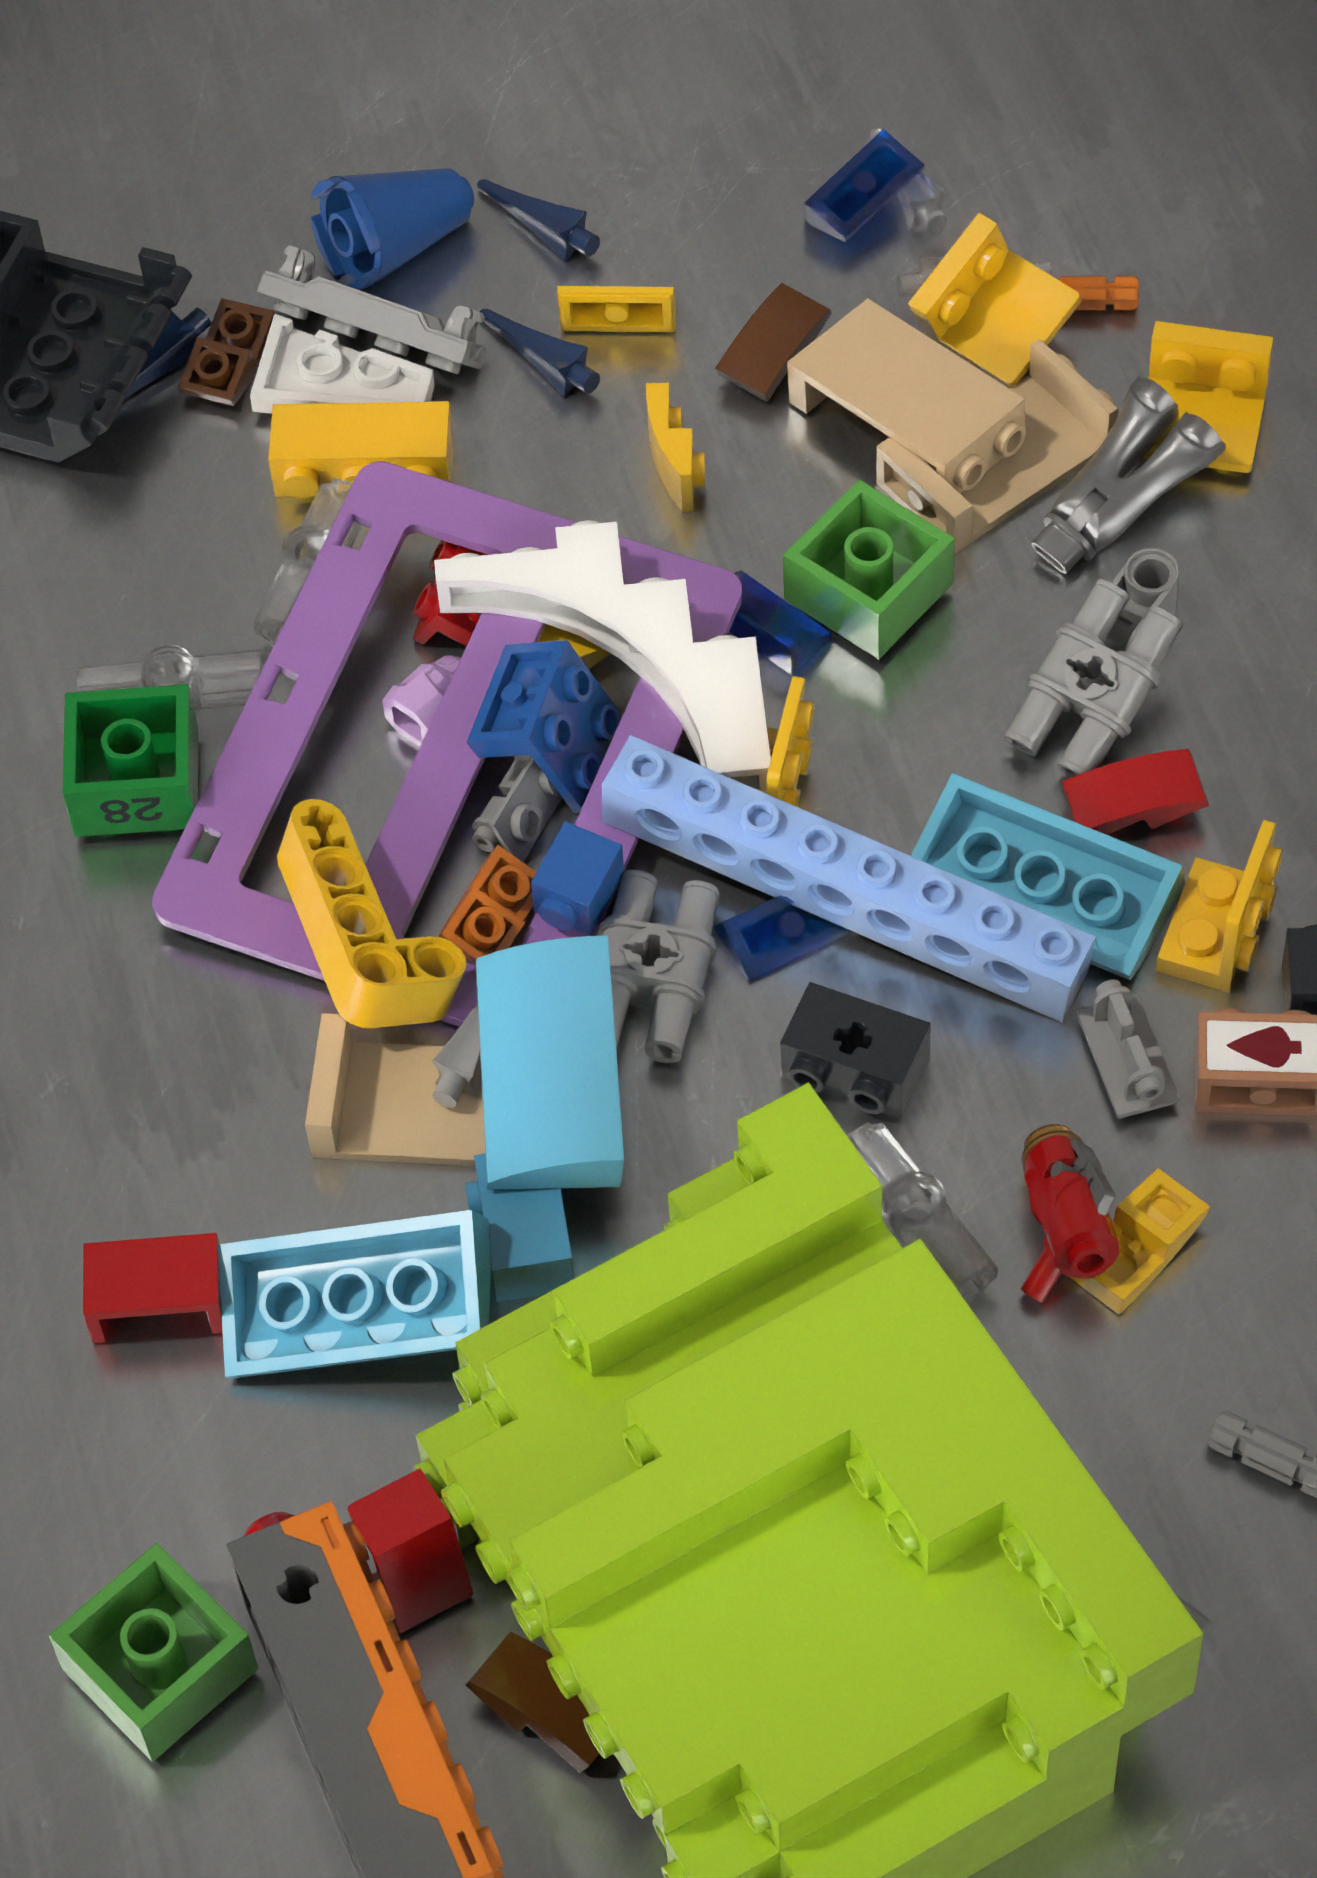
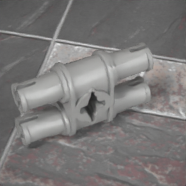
(1082, 653)
(676, 951)

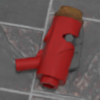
(1071, 1204)

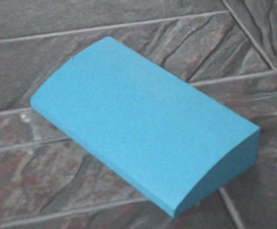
(1055, 869)
(549, 1066)
(353, 1293)

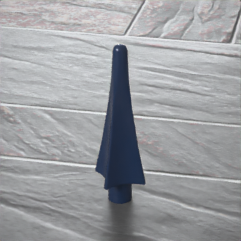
(555, 224)
(171, 347)
(556, 359)

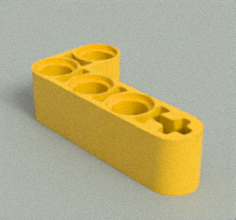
(365, 967)

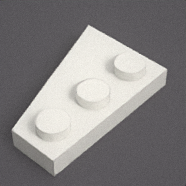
(319, 370)

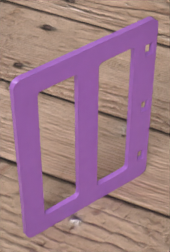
(313, 651)

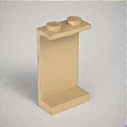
(911, 393)
(1063, 431)
(380, 1104)

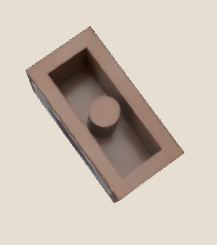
(1256, 1063)

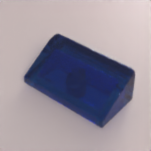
(862, 187)
(779, 628)
(774, 935)

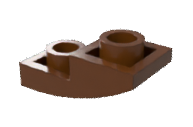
(770, 339)
(229, 355)
(523, 1693)

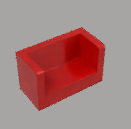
(150, 1279)
(412, 1548)

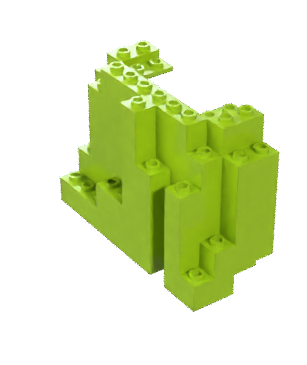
(806, 1535)

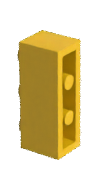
(338, 439)

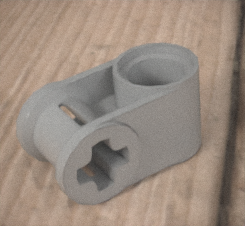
(1144, 569)

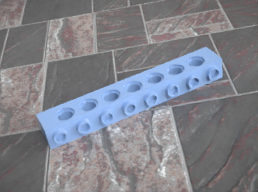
(847, 878)

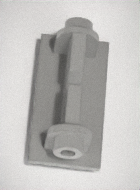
(522, 814)
(1126, 1051)

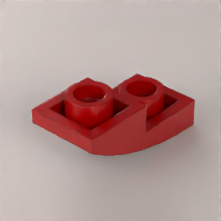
(1136, 789)

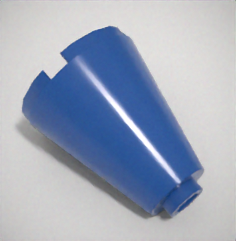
(386, 219)

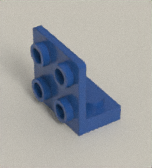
(547, 708)

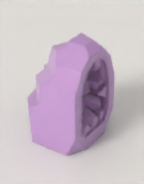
(416, 699)

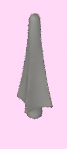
(459, 1063)

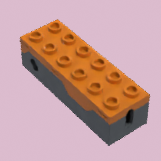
(359, 1700)

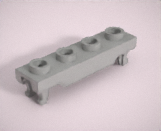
(353, 309)

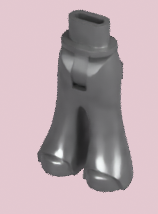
(1103, 503)

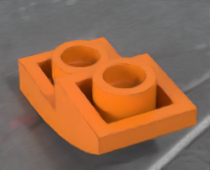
(491, 906)

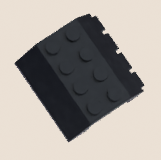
(72, 338)

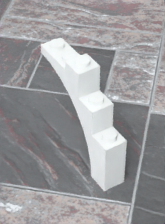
(646, 624)

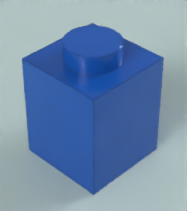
(577, 879)

